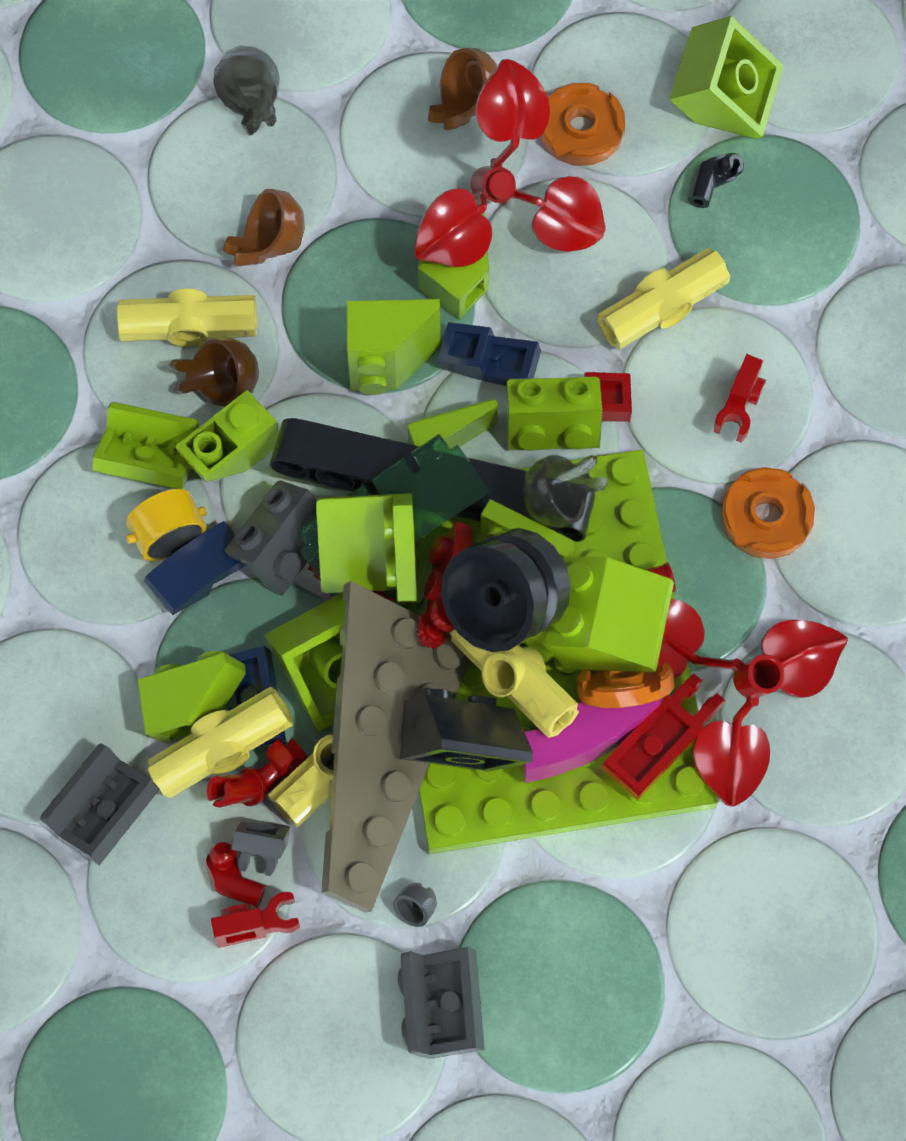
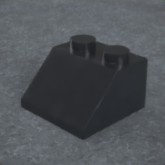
(462, 733)

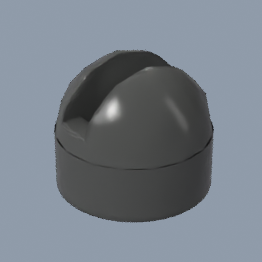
(407, 899)

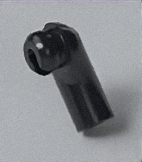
(713, 174)

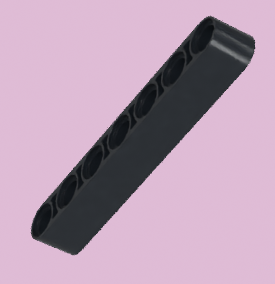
(352, 459)

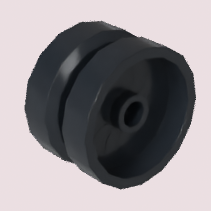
(505, 589)

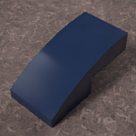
(483, 356)
(194, 569)

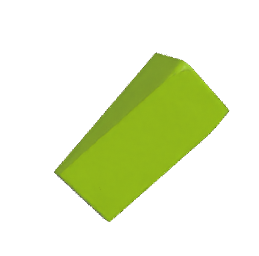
(456, 425)

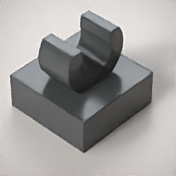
(261, 839)

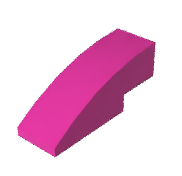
(588, 737)

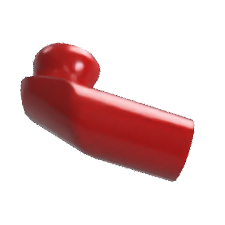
(228, 879)

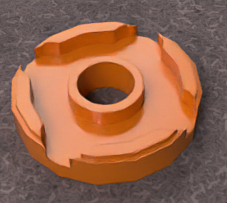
(588, 145)
(760, 537)
(624, 688)

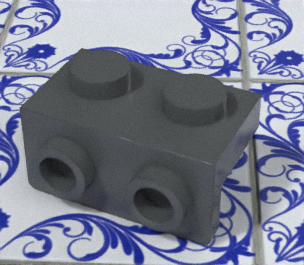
(270, 536)
(99, 804)
(441, 1003)

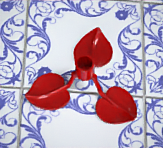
(569, 216)
(794, 658)

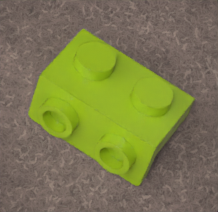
(554, 413)
(142, 446)

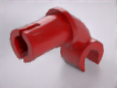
(253, 784)

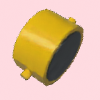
(165, 524)

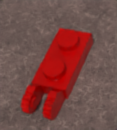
(435, 624)
(660, 739)

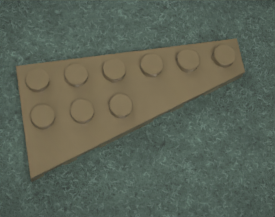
(370, 782)

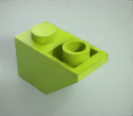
(454, 286)
(231, 439)
(185, 693)

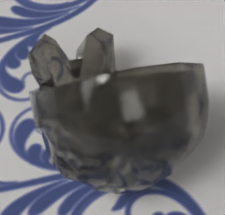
(248, 85)
(558, 489)

